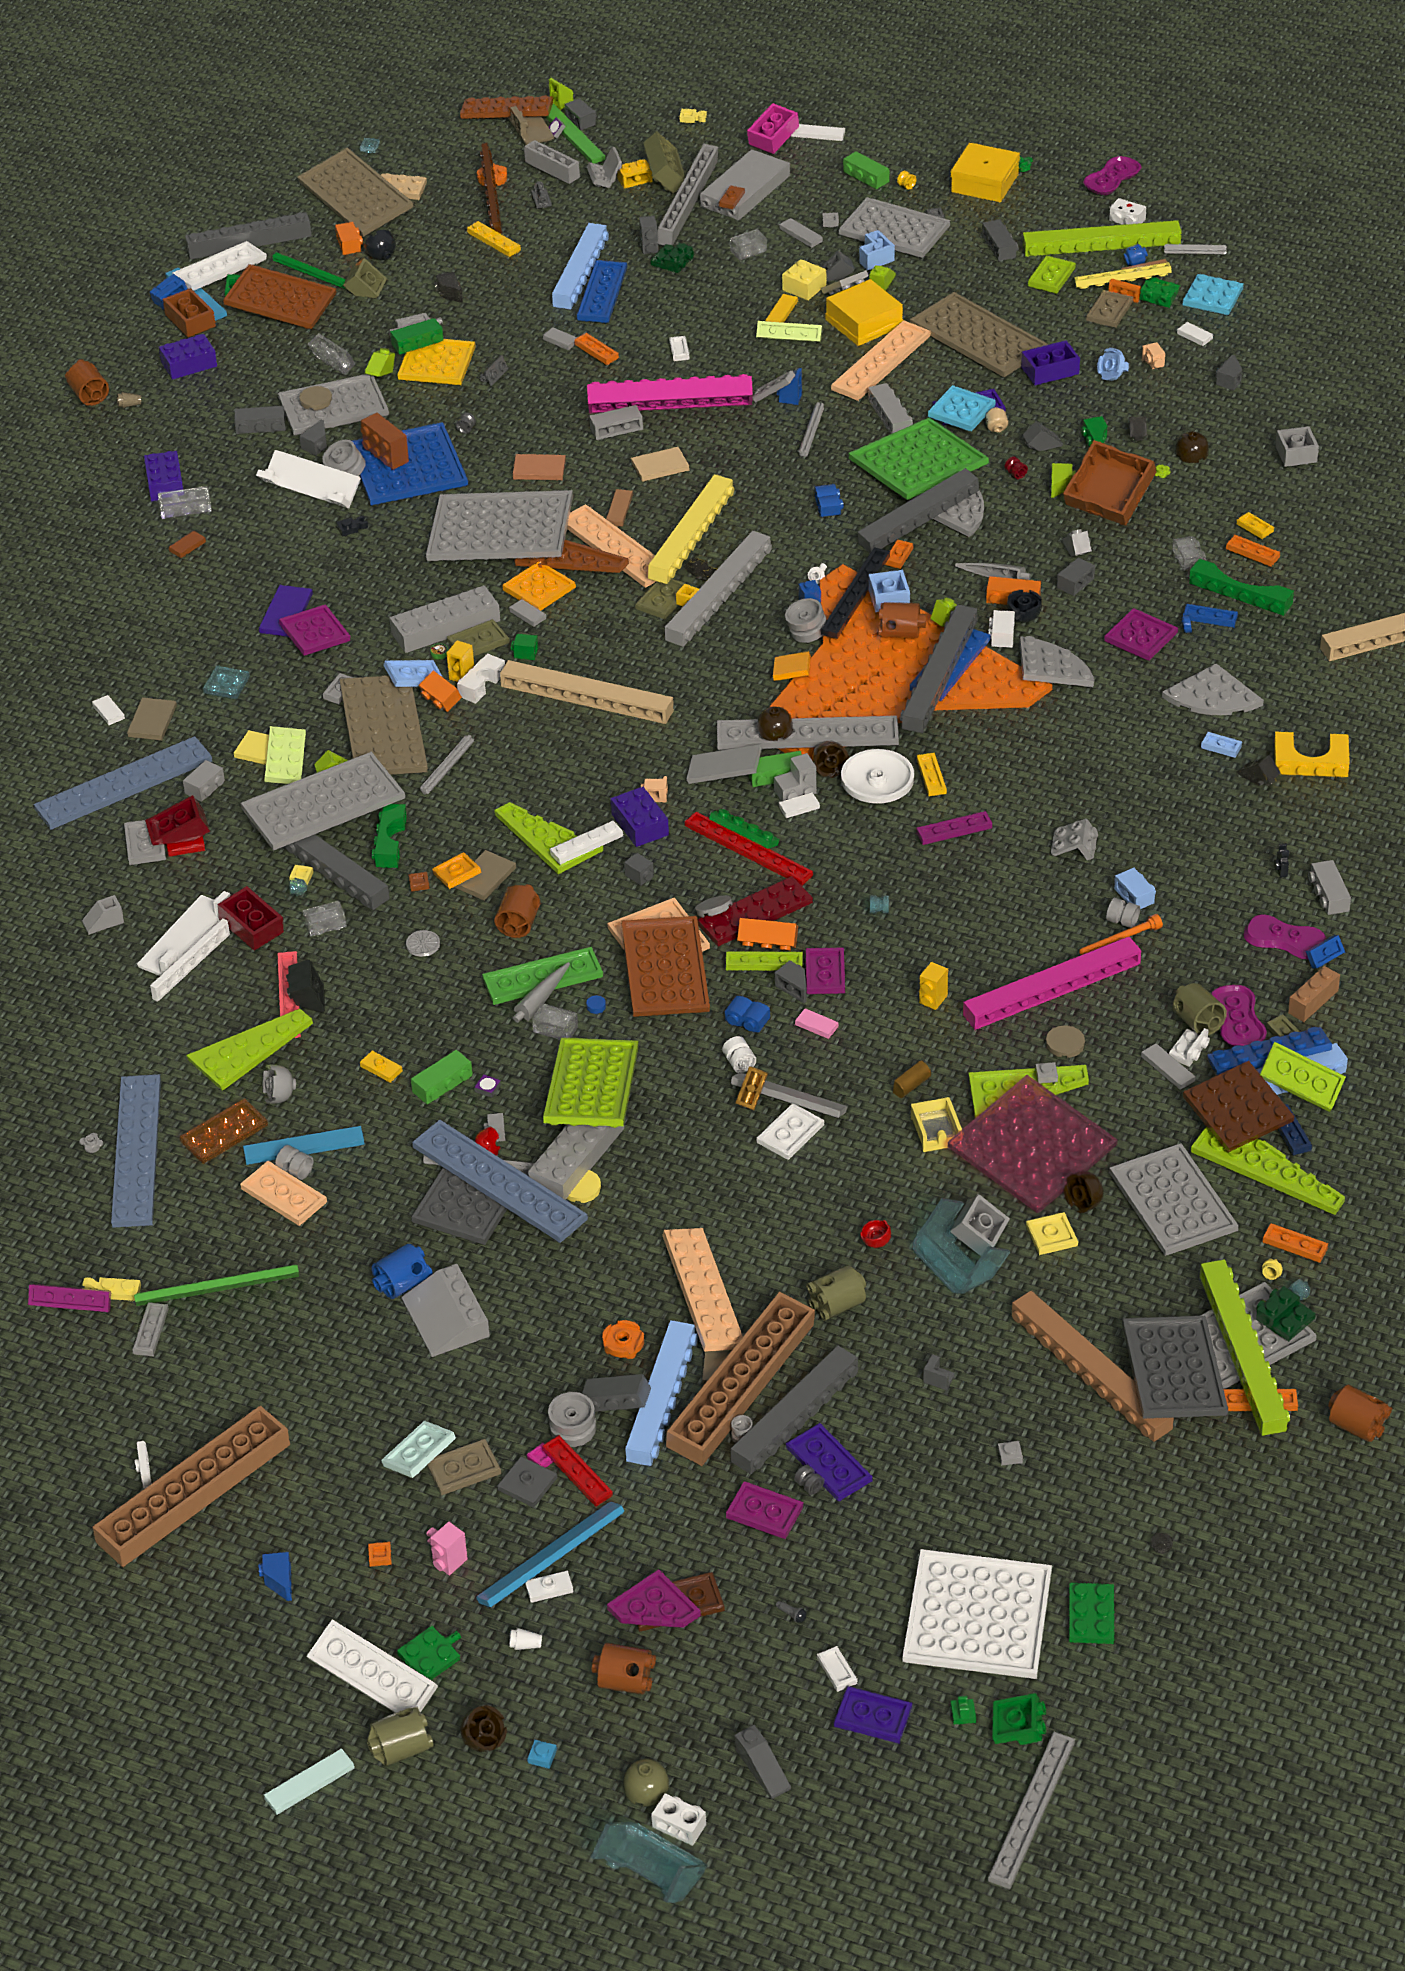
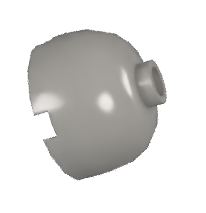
(278, 1084)

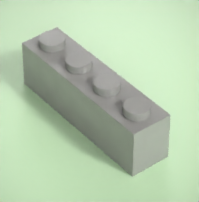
(551, 161)
(888, 408)

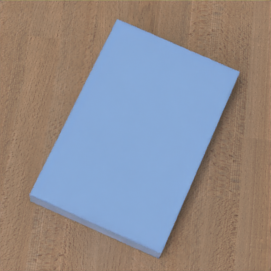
(410, 672)

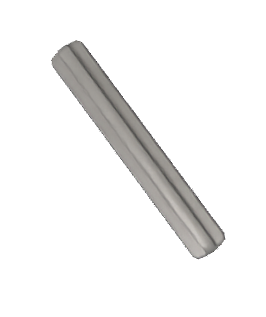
(1195, 249)

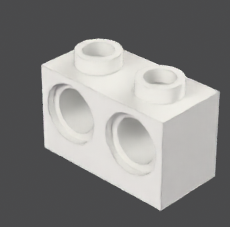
(676, 1823)

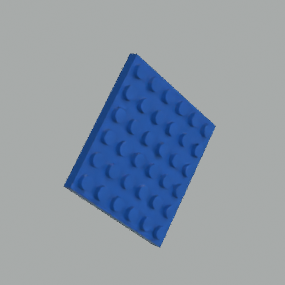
(430, 468)

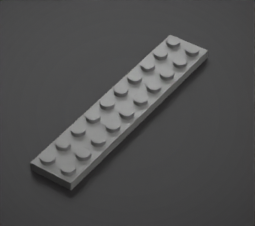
(812, 732)

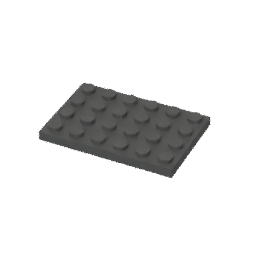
(1174, 1367)

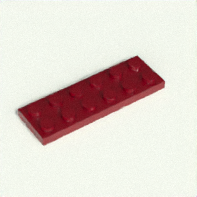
(763, 905)

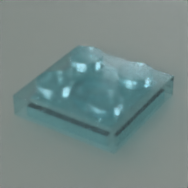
(226, 682)

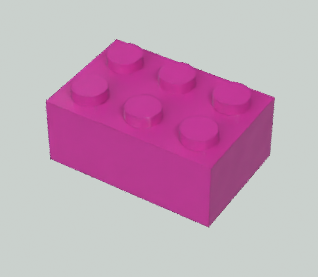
(773, 128)

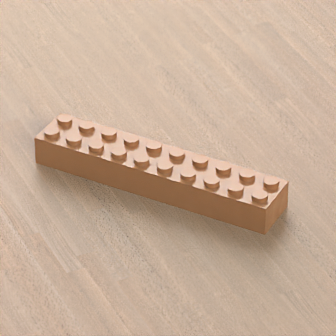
(740, 1378)
(191, 1486)

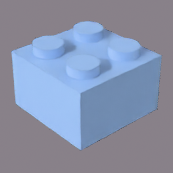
(888, 588)

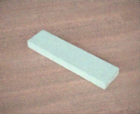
(309, 1781)

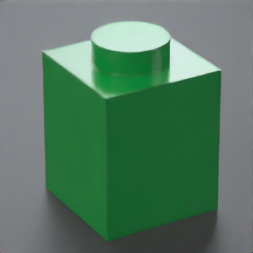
(525, 646)

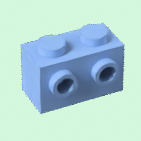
(1134, 888)

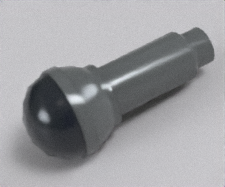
(797, 1614)

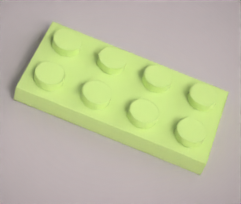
(285, 755)

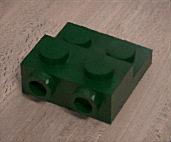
(672, 257)
(1284, 1313)

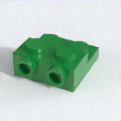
(1159, 292)
(1019, 1719)

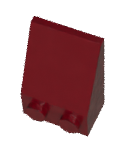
(178, 823)

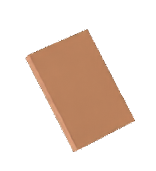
(539, 467)

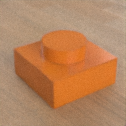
(380, 1554)

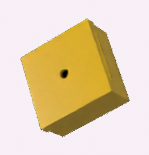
(985, 172)
(863, 312)

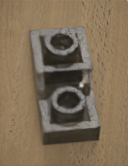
(700, 569)

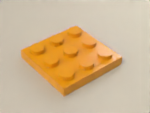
(539, 586)

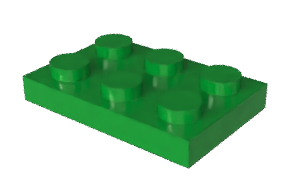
(1091, 1613)

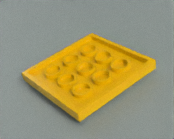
(438, 363)

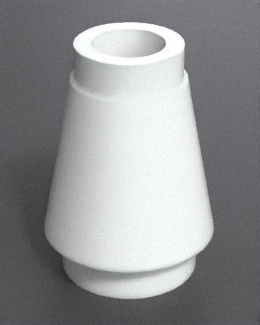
(524, 1639)

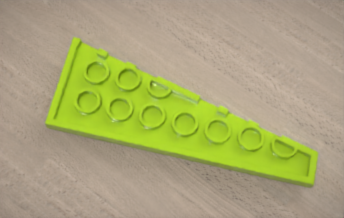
(1269, 1166)

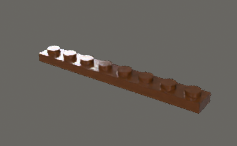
(491, 191)

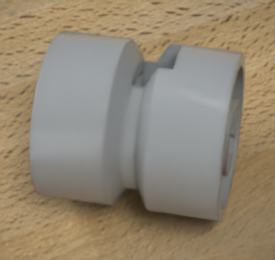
(1121, 912)
(294, 1162)

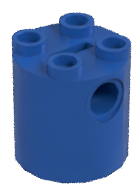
(400, 1271)

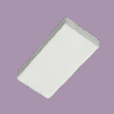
(1195, 334)
(679, 348)
(108, 710)
(799, 805)
(837, 1668)

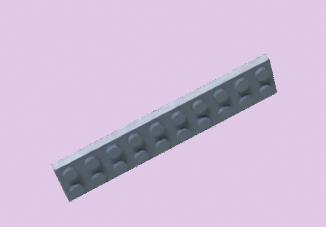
(122, 783)
(136, 1151)
(500, 1181)

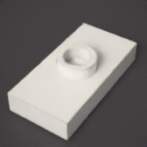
(142, 1464)
(549, 1586)

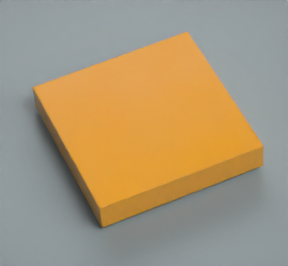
(791, 666)
(456, 870)

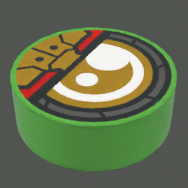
(439, 651)

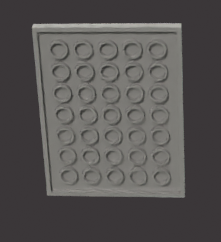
(500, 525)

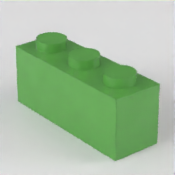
(866, 170)
(771, 767)
(441, 1077)

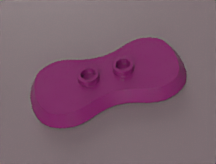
(1114, 172)
(1270, 932)
(1241, 1023)

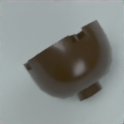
(1192, 447)
(774, 723)
(829, 758)
(1083, 1191)
(483, 1729)

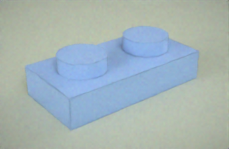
(1221, 744)

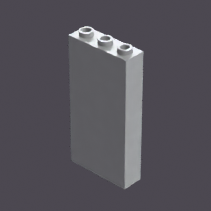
(755, 173)

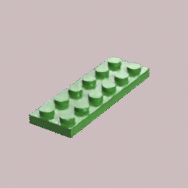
(521, 979)

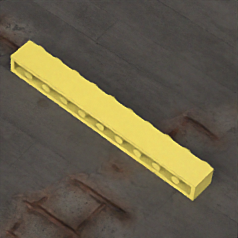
(690, 529)

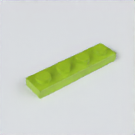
(761, 960)

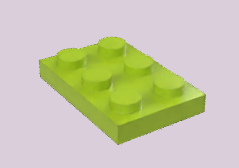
(1051, 274)

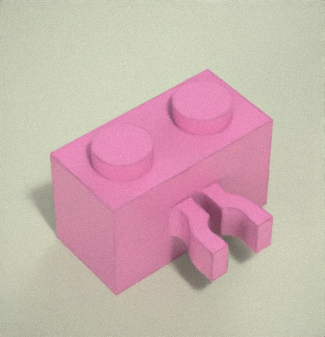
(447, 1547)

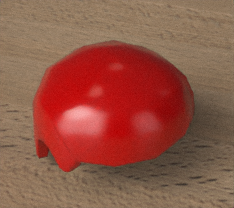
(487, 1139)
(876, 1233)

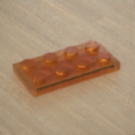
(223, 1131)

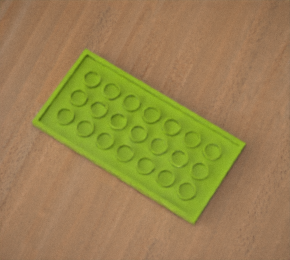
(591, 1082)

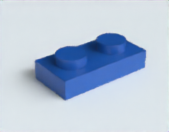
(1325, 951)

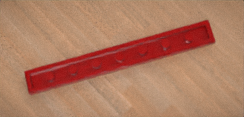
(748, 848)

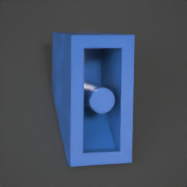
(792, 392)
(277, 1573)

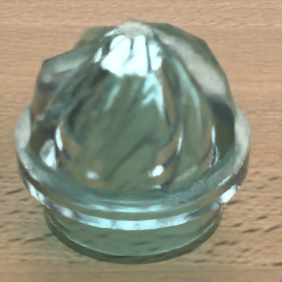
(297, 887)
(1300, 1288)

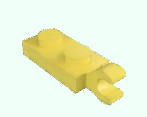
(120, 1288)

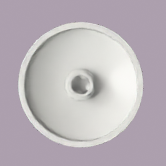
(877, 776)

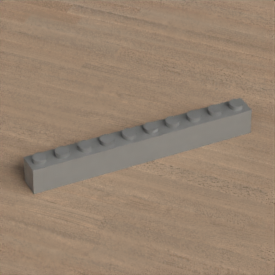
(687, 195)
(717, 588)

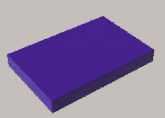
(873, 1714)

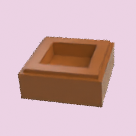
(419, 881)

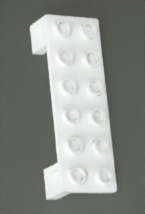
(311, 479)
(183, 934)

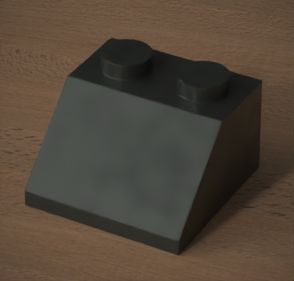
(306, 986)

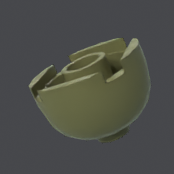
(646, 1782)

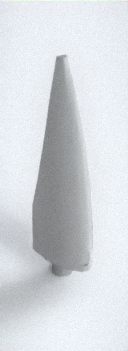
(996, 570)
(539, 994)

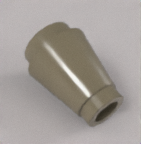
(127, 400)

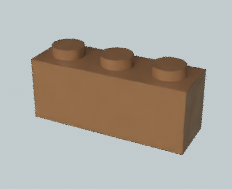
(1314, 993)

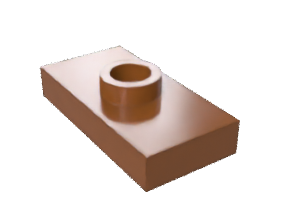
(731, 197)

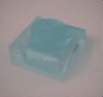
(369, 145)

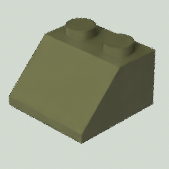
(365, 280)

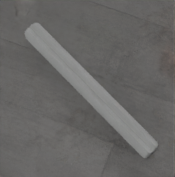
(811, 429)
(447, 764)

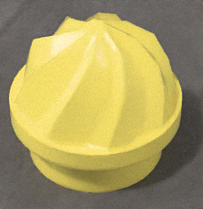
(1272, 1269)

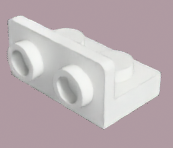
(1190, 1046)

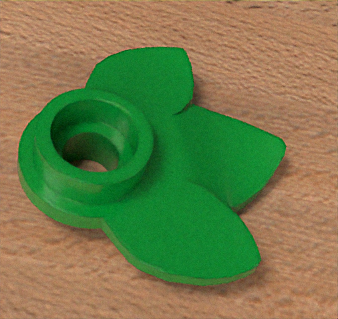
(1025, 163)

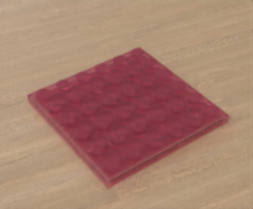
(1032, 1143)

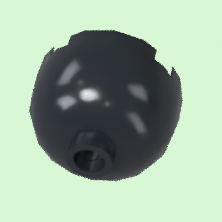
(381, 245)
(1025, 605)

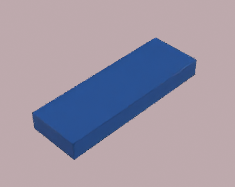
(1211, 615)

